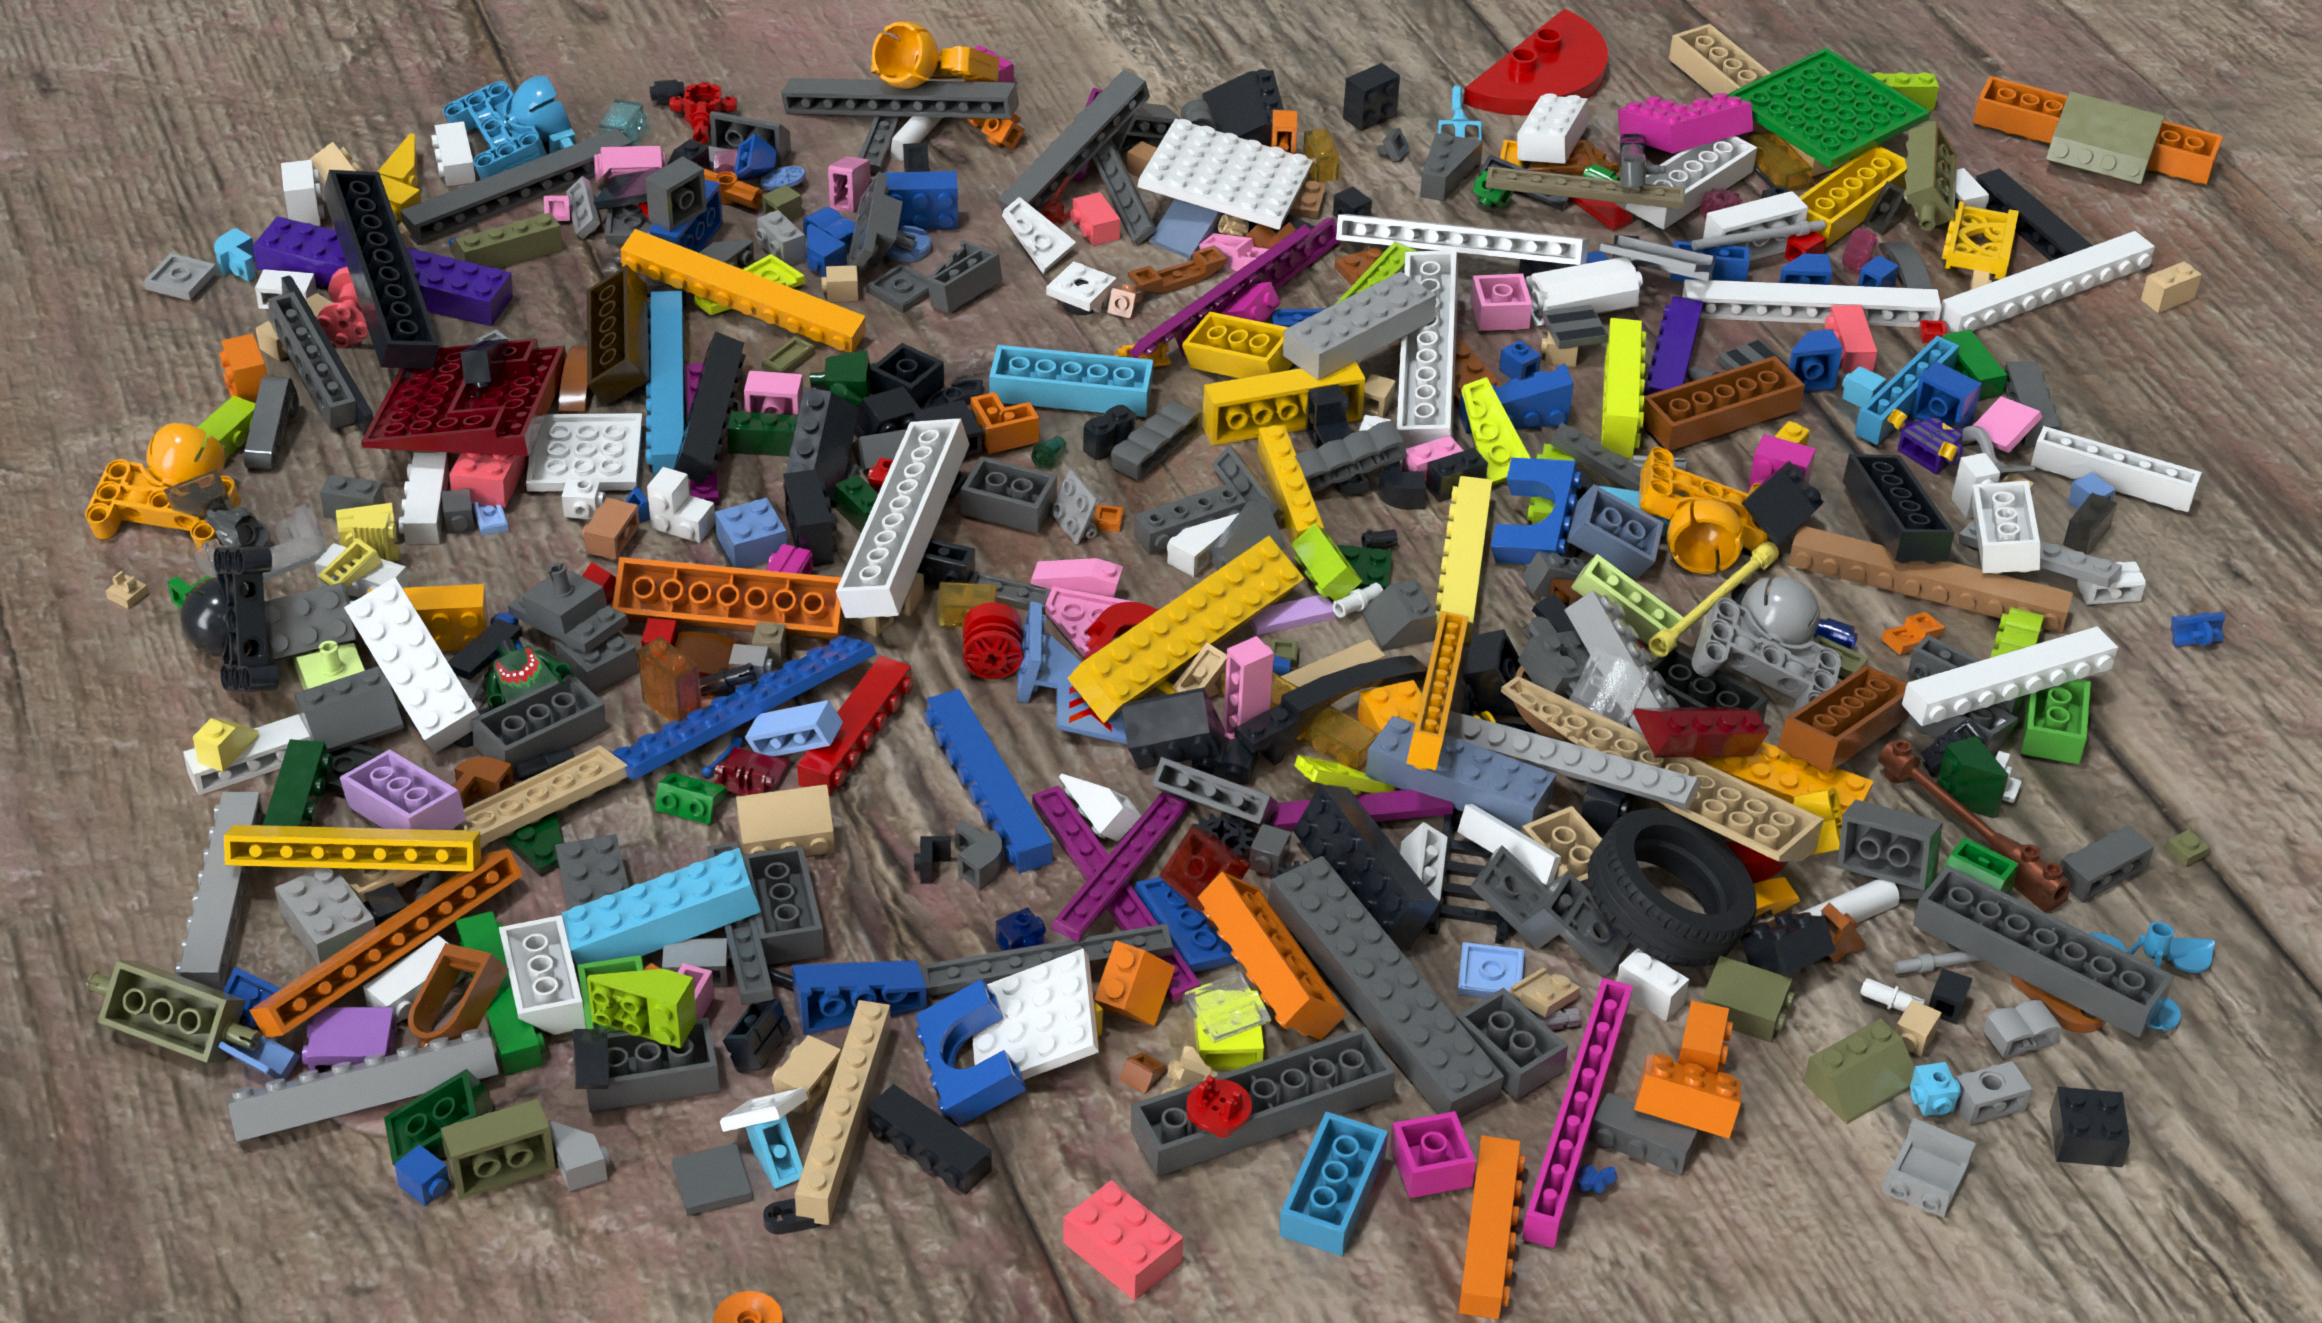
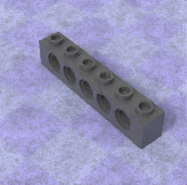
(312, 360)

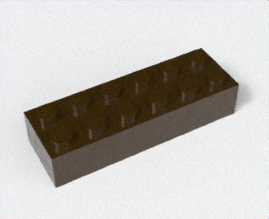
(617, 335)

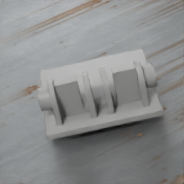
(1074, 508)

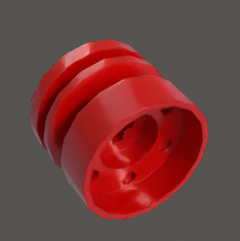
(992, 640)

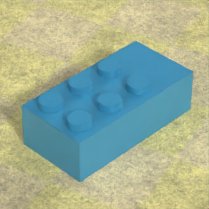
(1333, 1183)

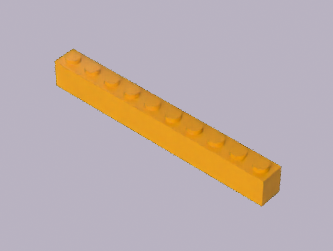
(743, 291)
(1437, 691)

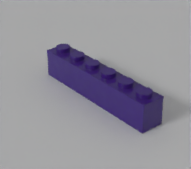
(1674, 345)

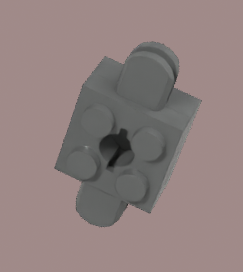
(1553, 658)

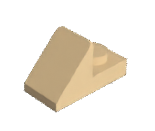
(1203, 671)

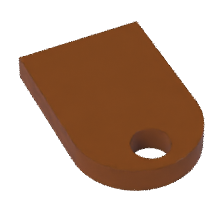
(2066, 1014)

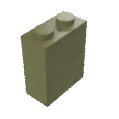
(1752, 995)

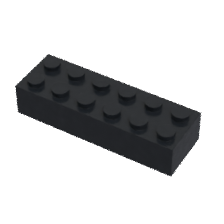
(1898, 508)
(1367, 863)

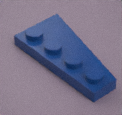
(1188, 928)

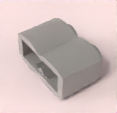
(2021, 1028)

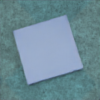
(1488, 969)

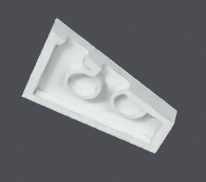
(1037, 234)

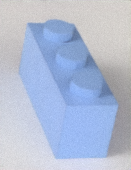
(794, 729)

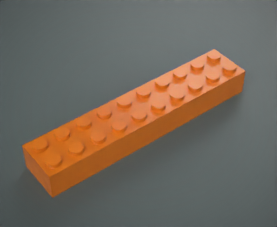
(2036, 112)

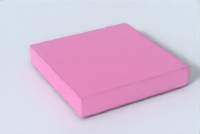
(2008, 423)

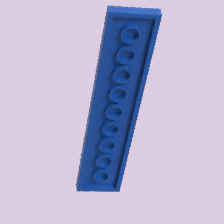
(743, 705)

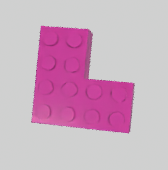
(1684, 126)

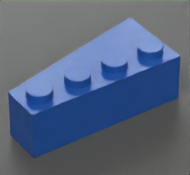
(1534, 400)
(830, 992)

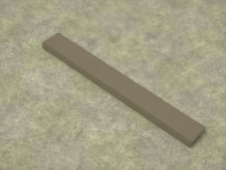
(1584, 188)

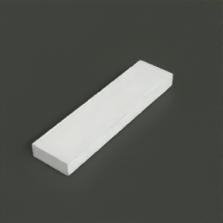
(1493, 833)

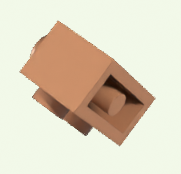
(611, 528)

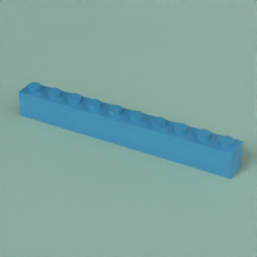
(665, 380)

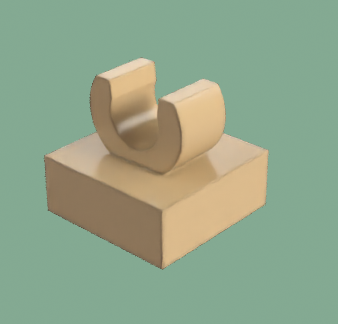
(126, 590)

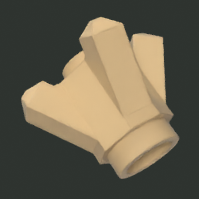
(1187, 1070)

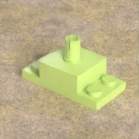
(327, 664)

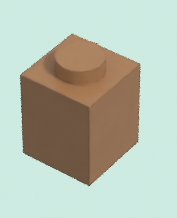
(1139, 157)

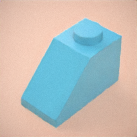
(776, 1151)

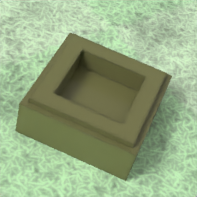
(1286, 649)

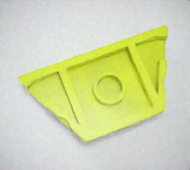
(1339, 775)

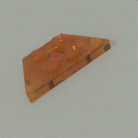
(1583, 155)

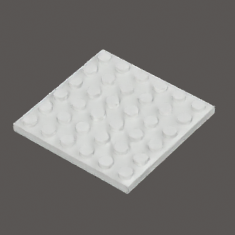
(1226, 173)

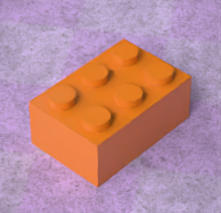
(1688, 1095)

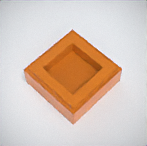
(1108, 518)

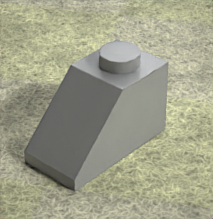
(578, 1156)

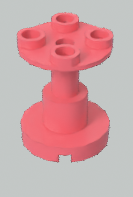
(343, 318)

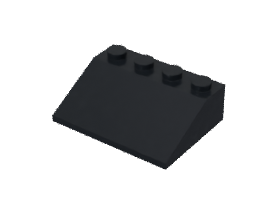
(1246, 105)

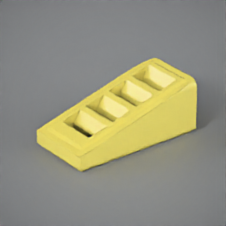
(358, 549)

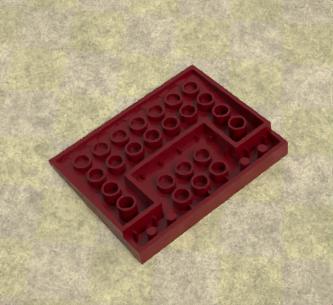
(444, 414)

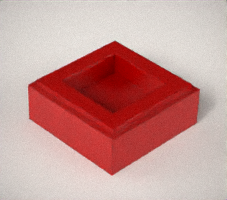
(1931, 329)

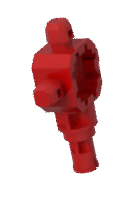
(698, 104)

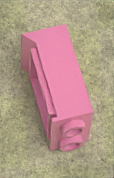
(627, 160)

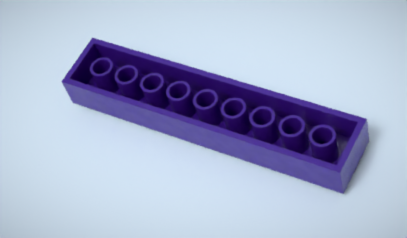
(445, 283)

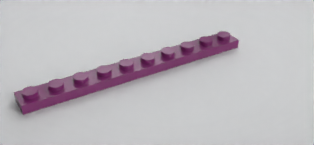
(1318, 242)
(1216, 296)
(1088, 855)

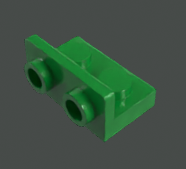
(689, 797)

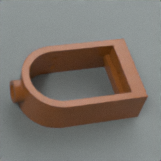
(438, 984)

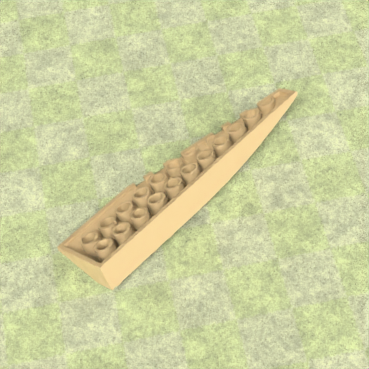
(1721, 801)

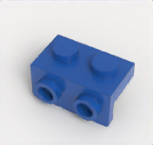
(252, 989)

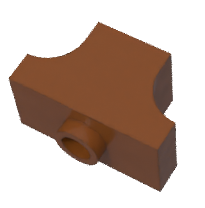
(1842, 932)

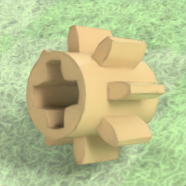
(1233, 226)

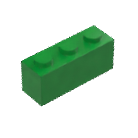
(1978, 364)

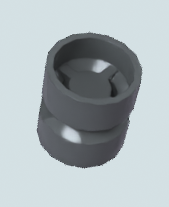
(1198, 113)

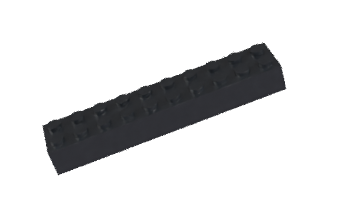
(380, 270)

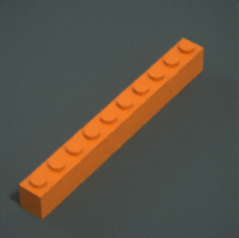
(384, 944)

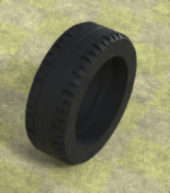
(1649, 917)

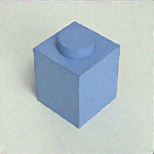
(2084, 486)

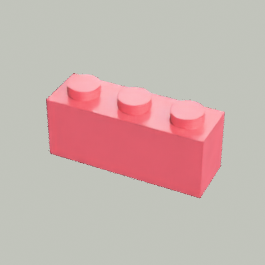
(1854, 336)

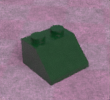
(1973, 776)

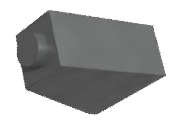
(1246, 530)

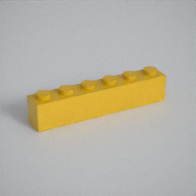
(1287, 481)

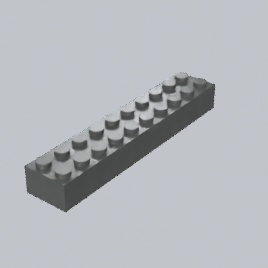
(1385, 989)

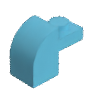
(235, 254)

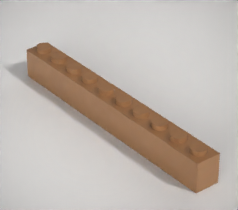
(1936, 582)

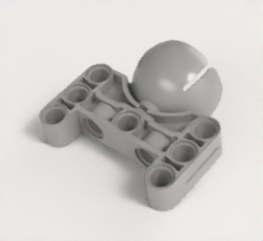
(1769, 640)

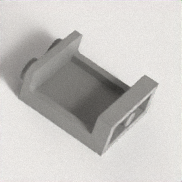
(1929, 1168)

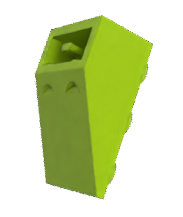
(645, 1004)

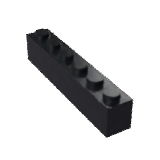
(2034, 221)

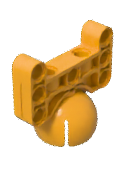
(916, 58)
(138, 493)
(1701, 514)

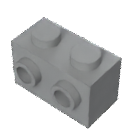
(781, 237)

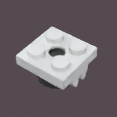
(1082, 289)

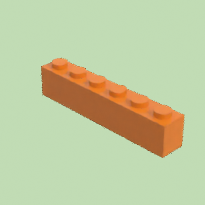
(1489, 1228)

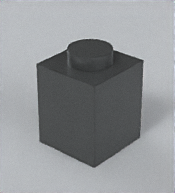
(458, 510)
(1269, 849)

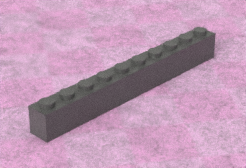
(882, 99)
(507, 189)

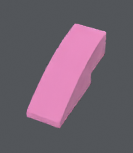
(1237, 249)

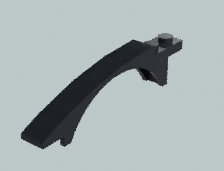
(1278, 728)

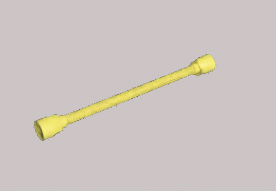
(1665, 640)

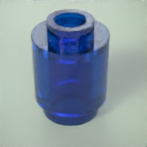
(1837, 632)

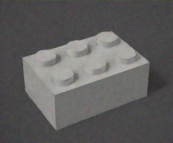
(323, 912)

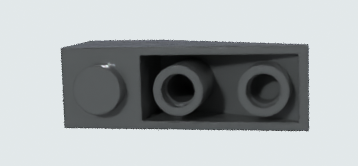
(1548, 567)

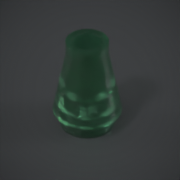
(1047, 452)

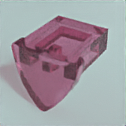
(725, 160)

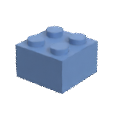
(750, 532)

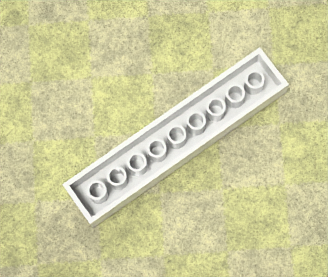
(1430, 353)
(903, 519)

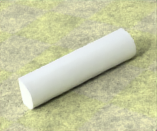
(912, 132)
(1863, 901)

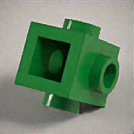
(1490, 196)

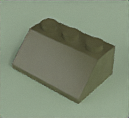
(1861, 1071)

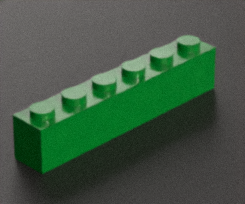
(513, 1039)

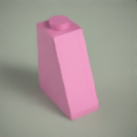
(848, 182)

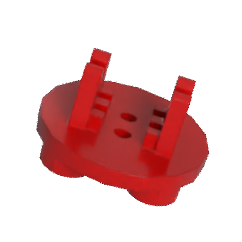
(1227, 1098)

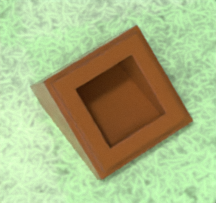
(1142, 1072)

